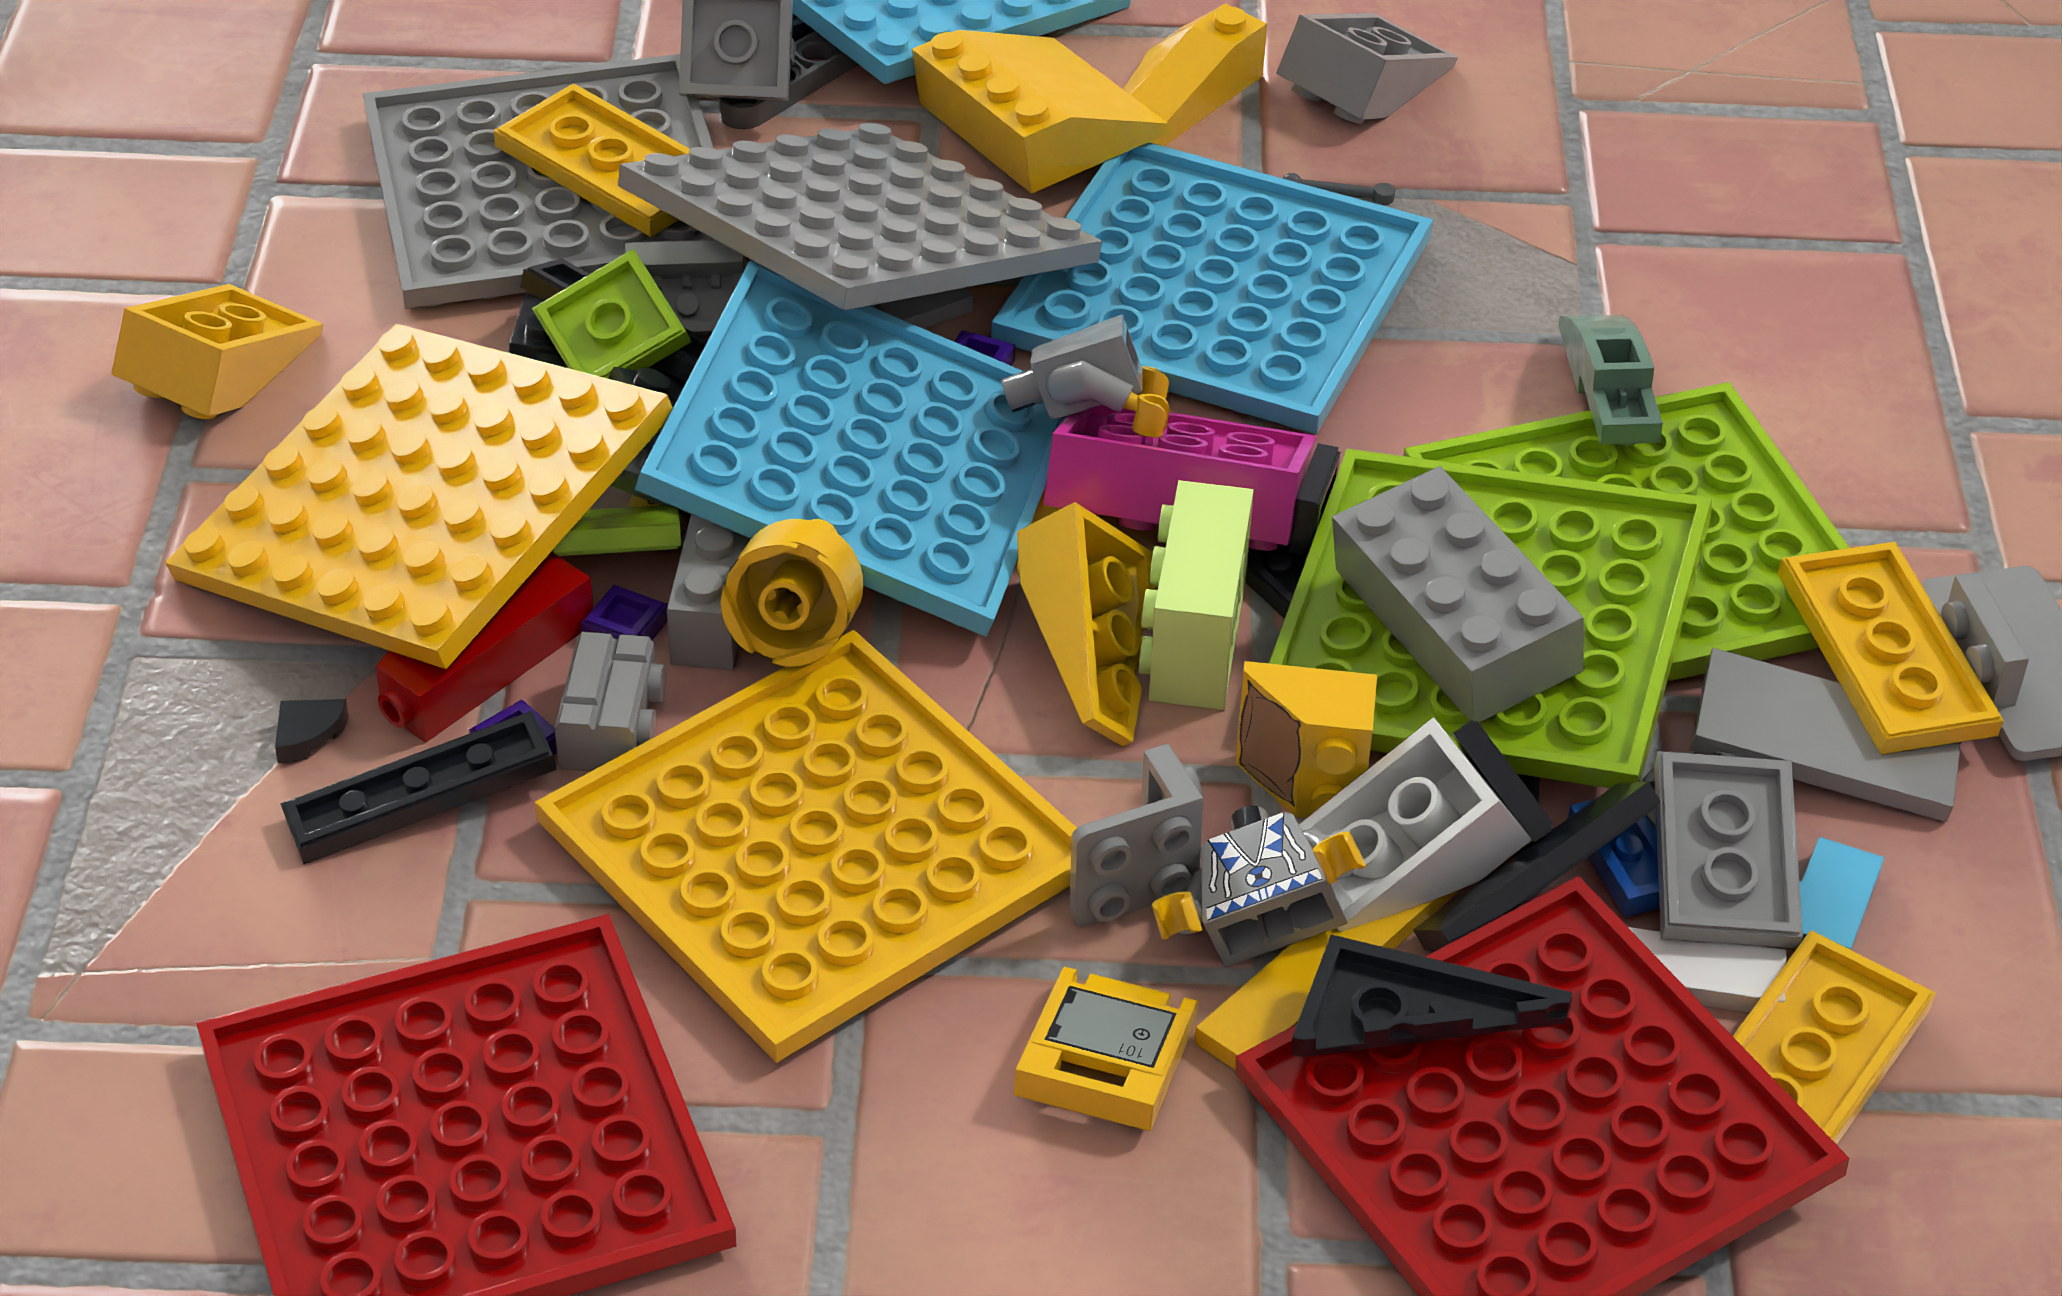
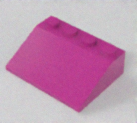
(1131, 475)

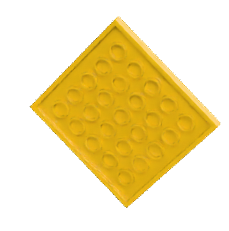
(420, 493)
(814, 842)

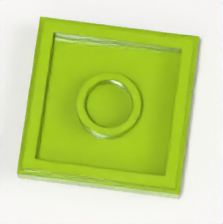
(612, 320)
(623, 531)

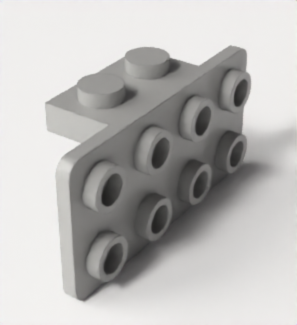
(2014, 644)

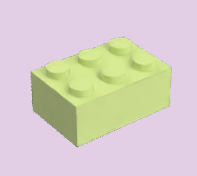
(1197, 594)

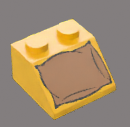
(1304, 731)

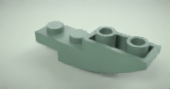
(1616, 375)

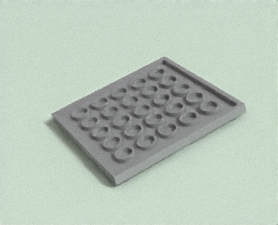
(859, 215)
(476, 217)

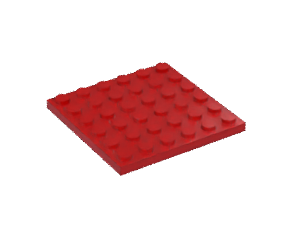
(466, 1127)
(1552, 1150)

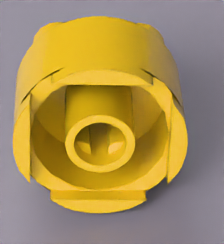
(821, 599)

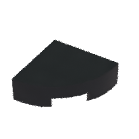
(307, 725)

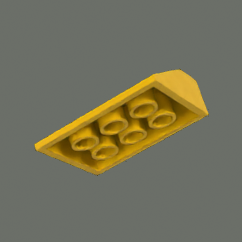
(1029, 104)

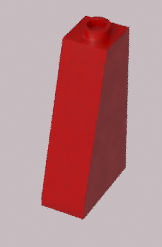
(524, 632)

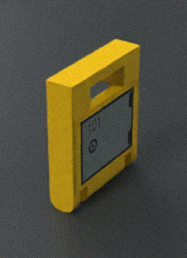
(1111, 1030)

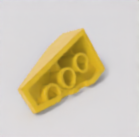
(1200, 68)
(1089, 601)

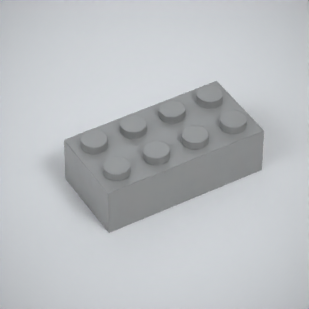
(1458, 594)

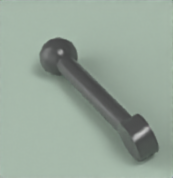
(1382, 192)

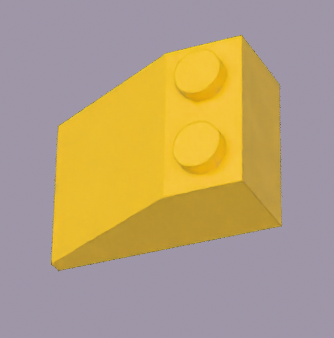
(209, 347)

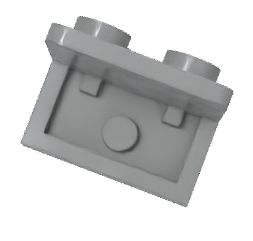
(1142, 851)

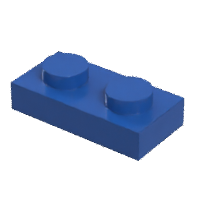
(1629, 866)

